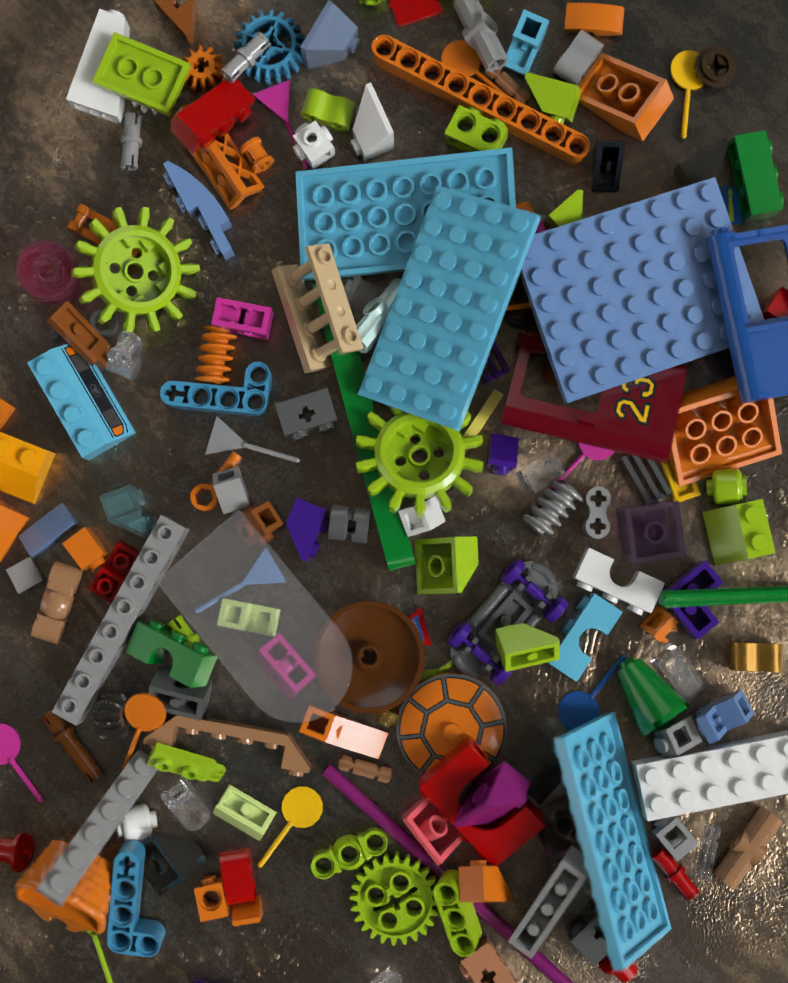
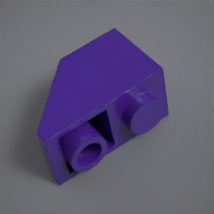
(502, 454)
(305, 526)

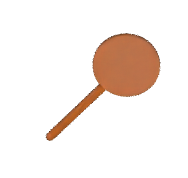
(466, 60)
(145, 714)

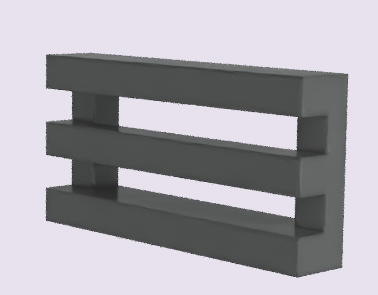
(657, 496)

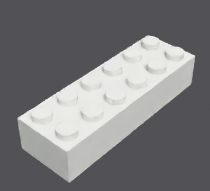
(712, 776)

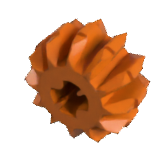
(211, 71)

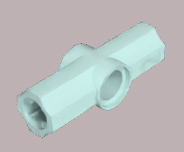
(375, 316)

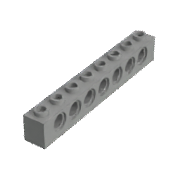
(120, 620)

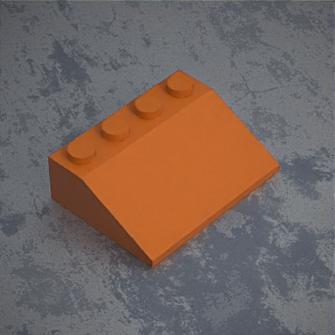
(721, 432)

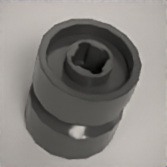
(339, 523)

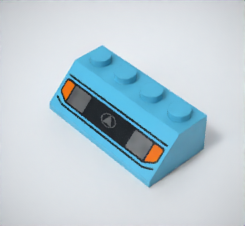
(81, 400)

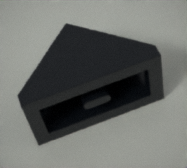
(607, 164)

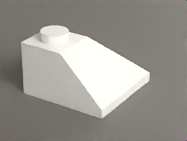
(371, 128)

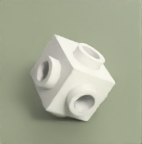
(313, 144)

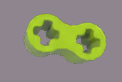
(328, 109)

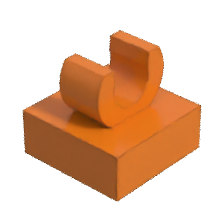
(659, 624)

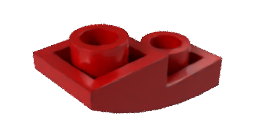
(114, 572)

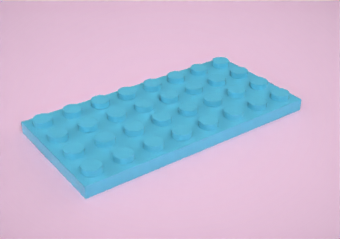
(378, 208)
(449, 306)
(613, 838)

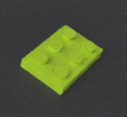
(141, 74)

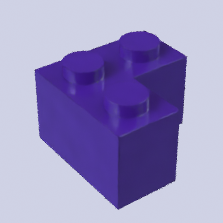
(698, 619)

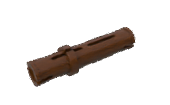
(74, 749)

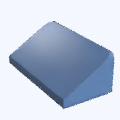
(48, 530)

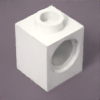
(432, 518)

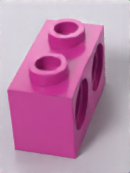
(243, 318)

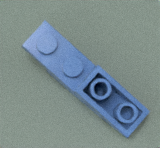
(196, 200)

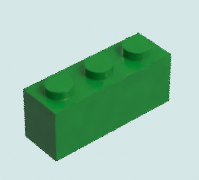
(755, 176)

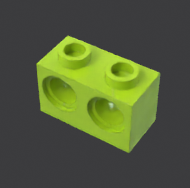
(481, 126)

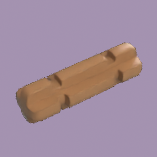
(508, 85)
(365, 768)

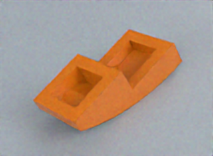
(595, 18)

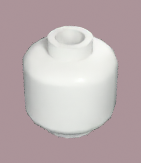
(137, 823)

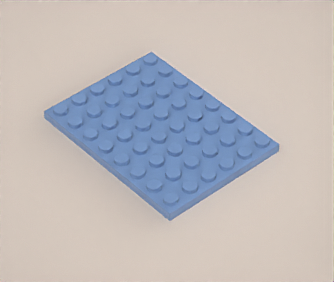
(631, 290)

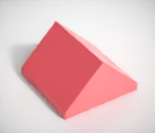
(431, 830)

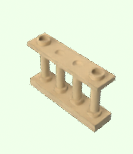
(300, 313)

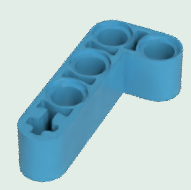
(217, 392)
(127, 896)

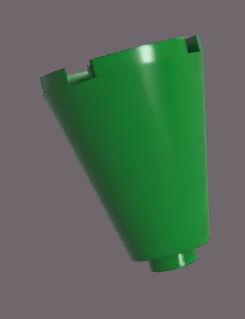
(649, 696)

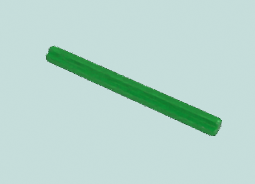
(723, 596)

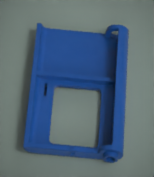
(755, 347)

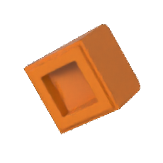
(247, 912)

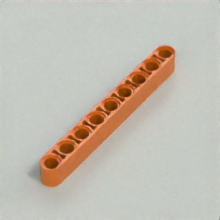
(472, 88)

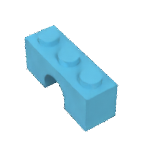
(593, 613)

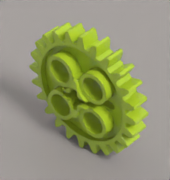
(382, 877)

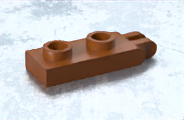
(80, 335)

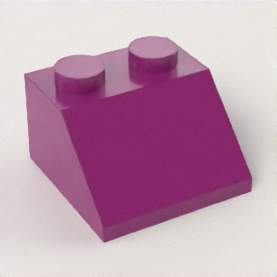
(493, 796)

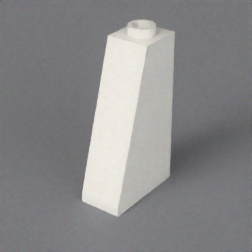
(83, 93)

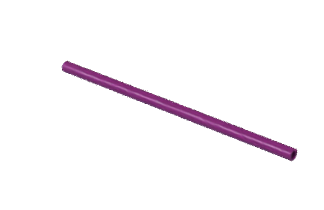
(418, 852)

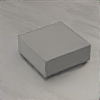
(25, 575)

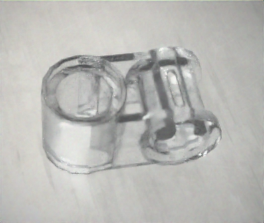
(125, 356)
(184, 803)

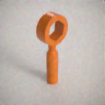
(230, 462)

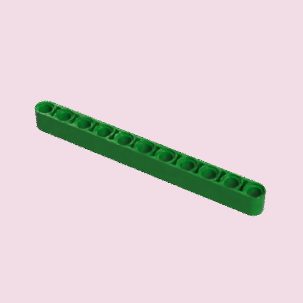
(390, 526)

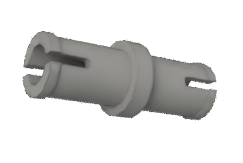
(245, 57)
(131, 141)

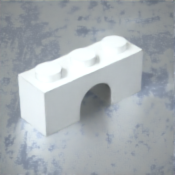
(639, 593)

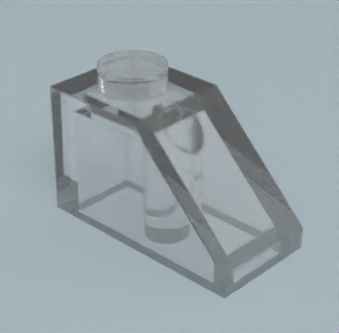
(679, 673)

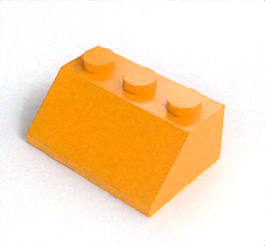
(23, 467)

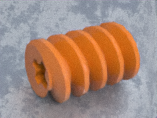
(215, 356)

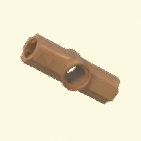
(747, 848)

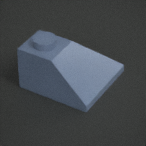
(329, 38)

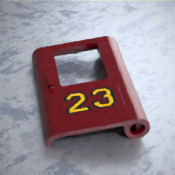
(630, 418)

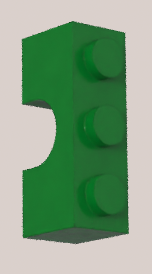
(190, 660)

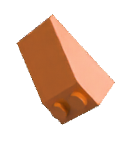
(625, 95)

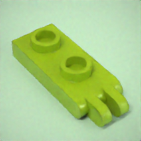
(185, 763)

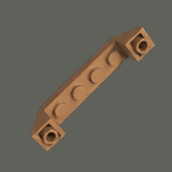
(293, 758)

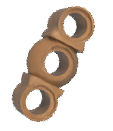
(56, 602)

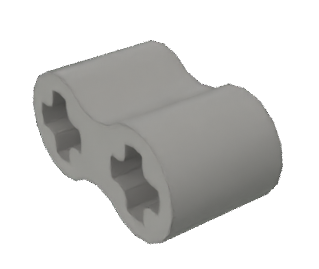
(578, 58)
(596, 512)

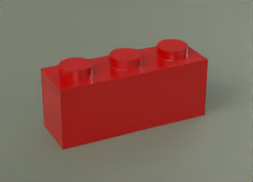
(212, 115)

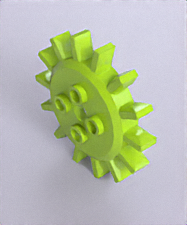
(156, 256)
(395, 444)

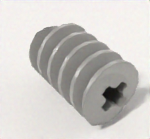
(552, 508)

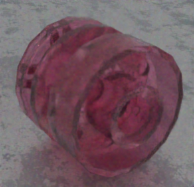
(36, 261)

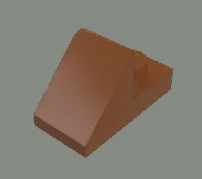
(181, 18)

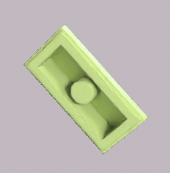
(244, 812)

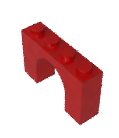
(492, 840)

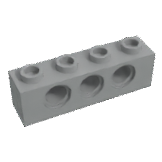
(550, 903)

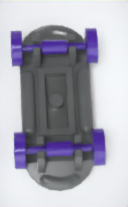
(523, 596)

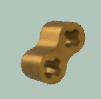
(756, 657)

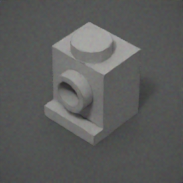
(677, 736)
(679, 844)

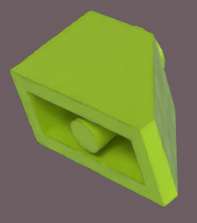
(555, 97)
(525, 646)

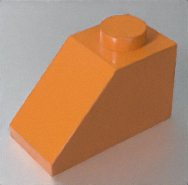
(482, 884)

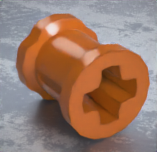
(256, 155)

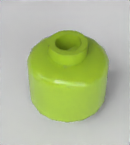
(727, 486)

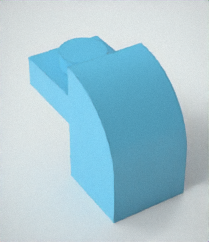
(526, 42)

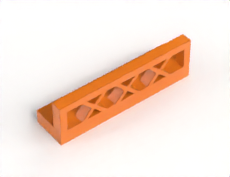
(224, 174)

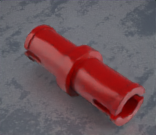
(675, 873)

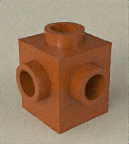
(264, 519)

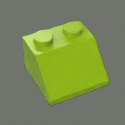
(738, 532)

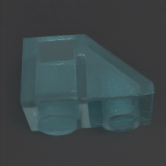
(126, 510)

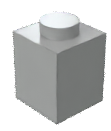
(231, 490)

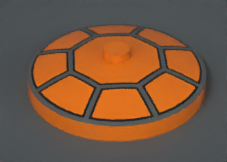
(444, 714)

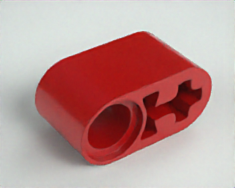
(238, 876)

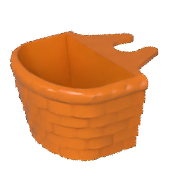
(85, 906)

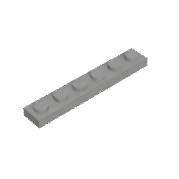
(97, 829)

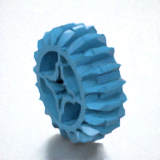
(289, 57)

